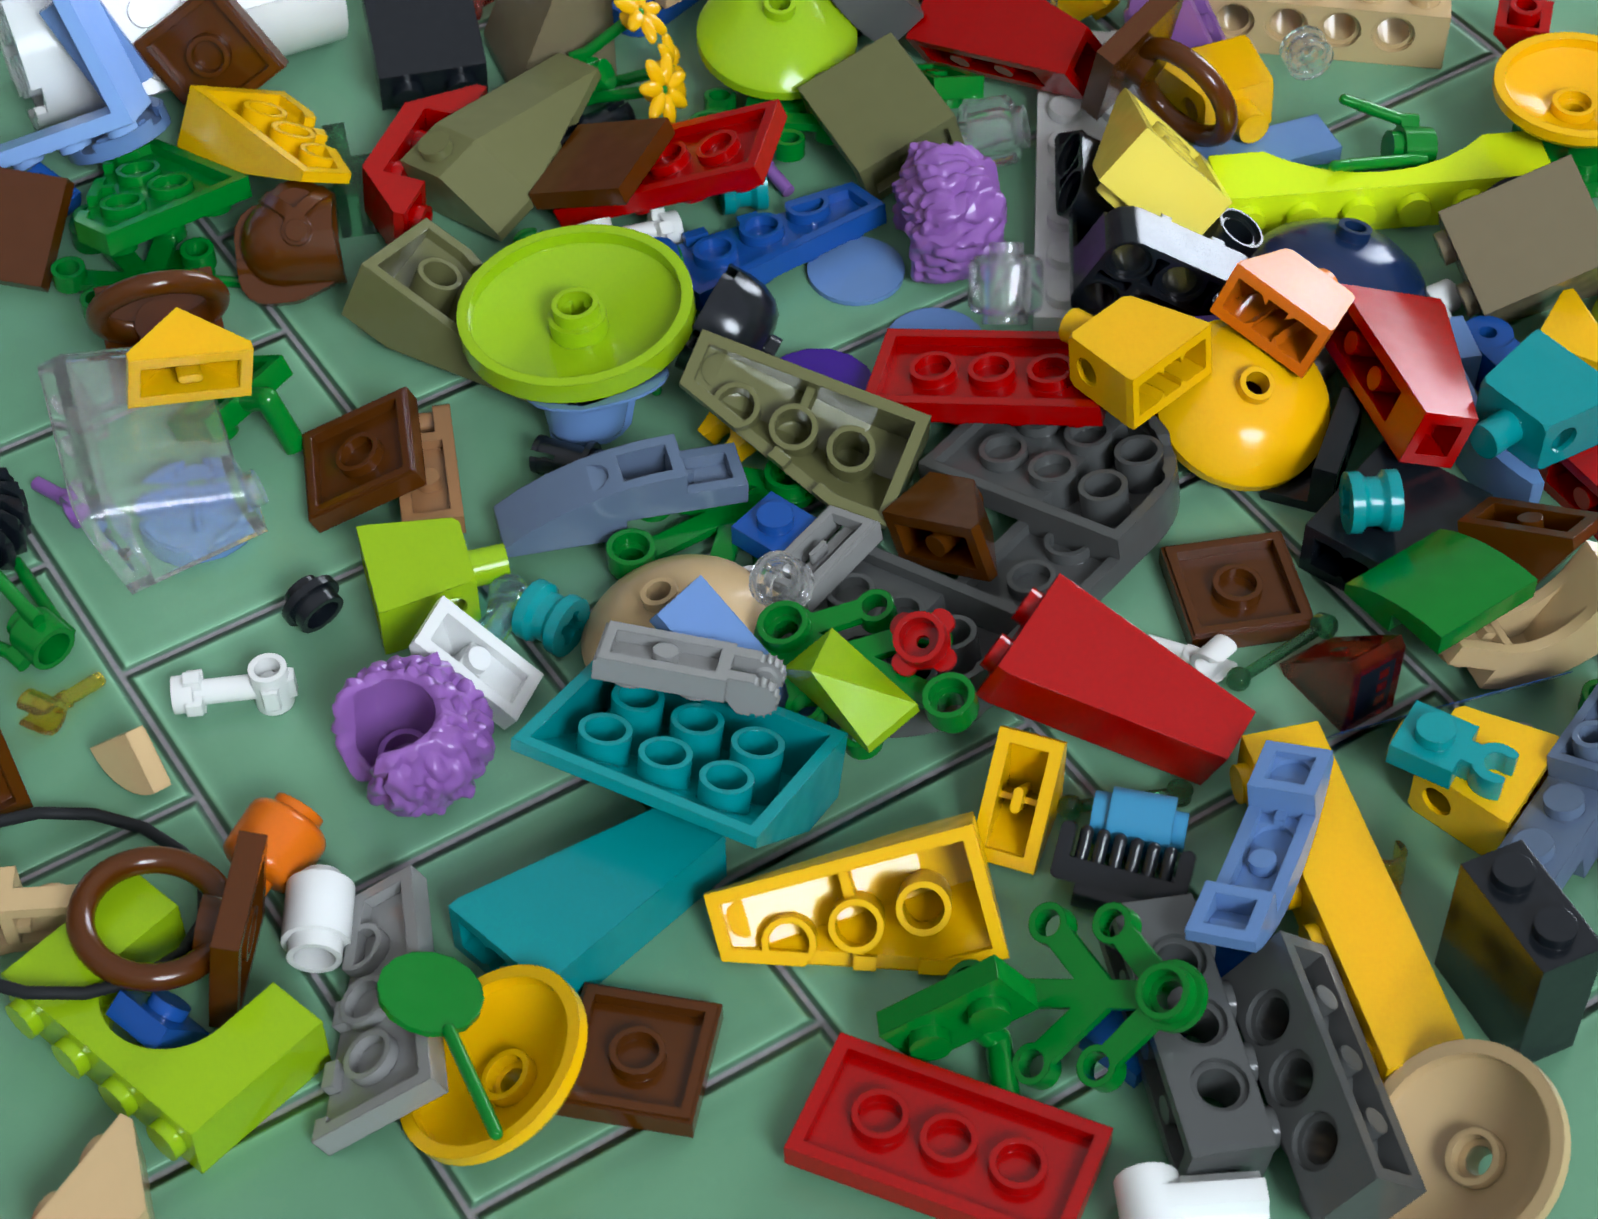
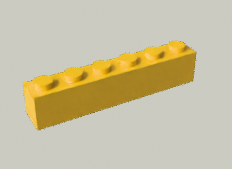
(1356, 912)

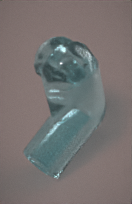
(501, 602)

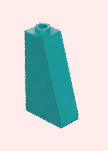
(592, 901)

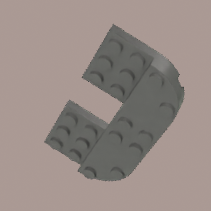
(1084, 508)

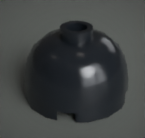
(740, 311)

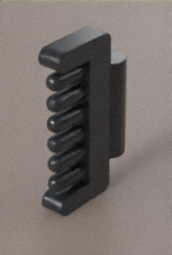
(1105, 883)

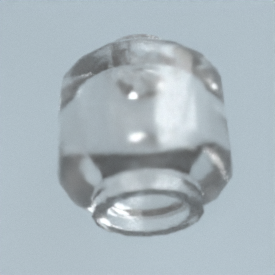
(995, 128)
(1005, 284)

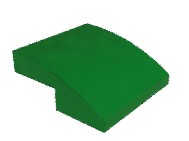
(1442, 588)

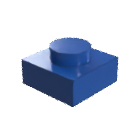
(770, 526)
(156, 1019)

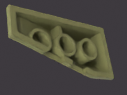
(498, 146)
(411, 297)
(818, 430)

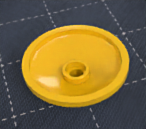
(1551, 87)
(1244, 436)
(526, 1057)

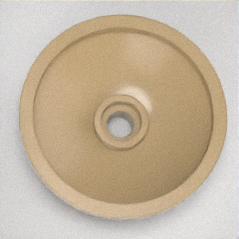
(653, 585)
(1477, 1102)

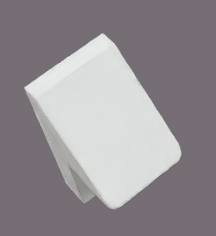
(479, 656)

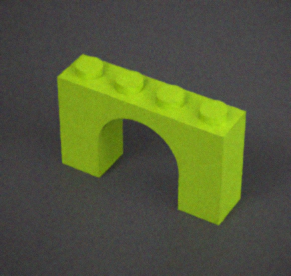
(188, 1097)

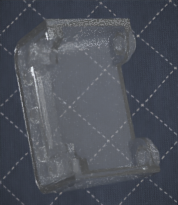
(146, 481)

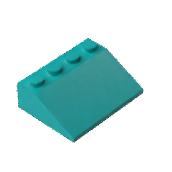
(692, 758)

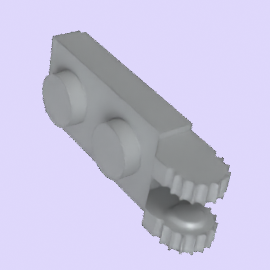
(689, 667)

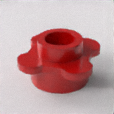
(909, 628)

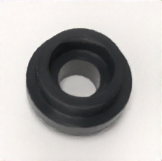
(312, 603)

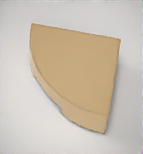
(132, 762)

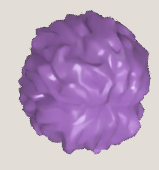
(948, 208)
(413, 733)

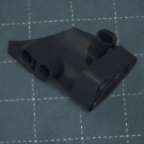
(1137, 251)

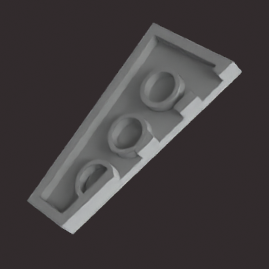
(379, 1065)

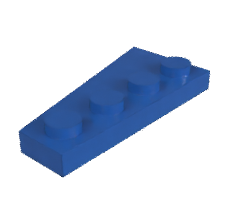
(779, 242)

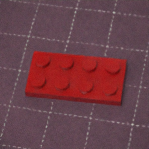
(701, 161)
(982, 377)
(943, 1139)

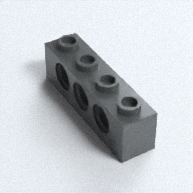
(1181, 1072)
(1322, 1083)

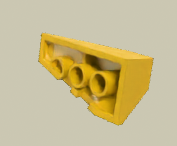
(259, 135)
(882, 904)

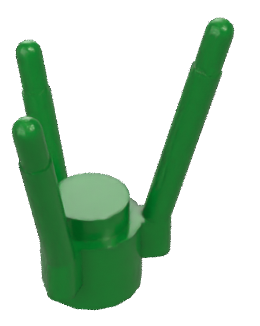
(1400, 148)
(36, 633)

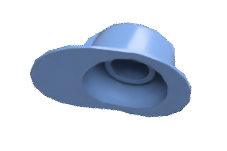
(597, 419)

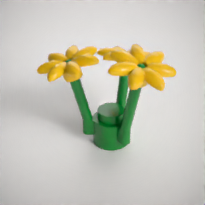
(663, 78)

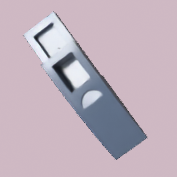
(621, 484)
(1563, 814)

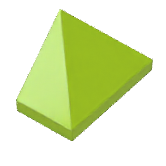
(851, 690)

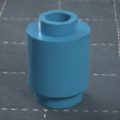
(1141, 816)

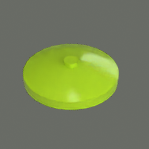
(576, 313)

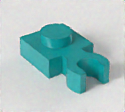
(1446, 747)

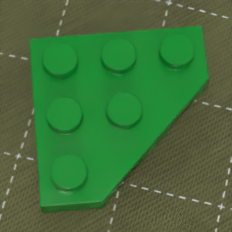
(155, 195)

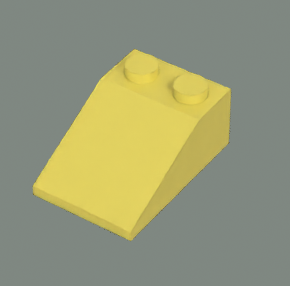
(1155, 168)

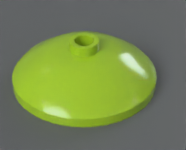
(772, 44)

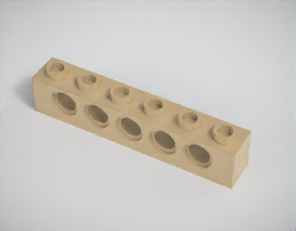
(1354, 28)

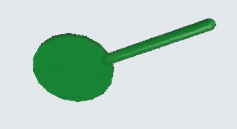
(438, 999)

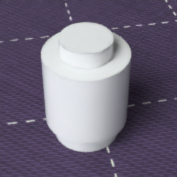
(317, 918)

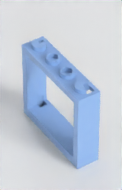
(112, 75)

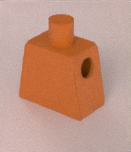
(1283, 306)

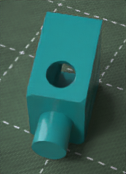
(1537, 405)

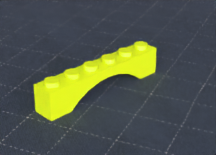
(1286, 191)

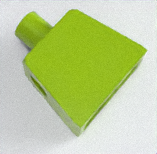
(418, 563)

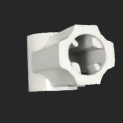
(1159, 1192)

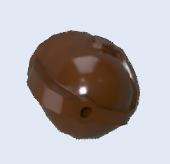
(289, 245)

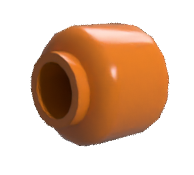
(292, 836)

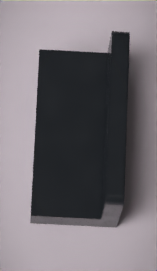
(1322, 477)

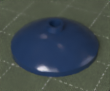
(1350, 252)

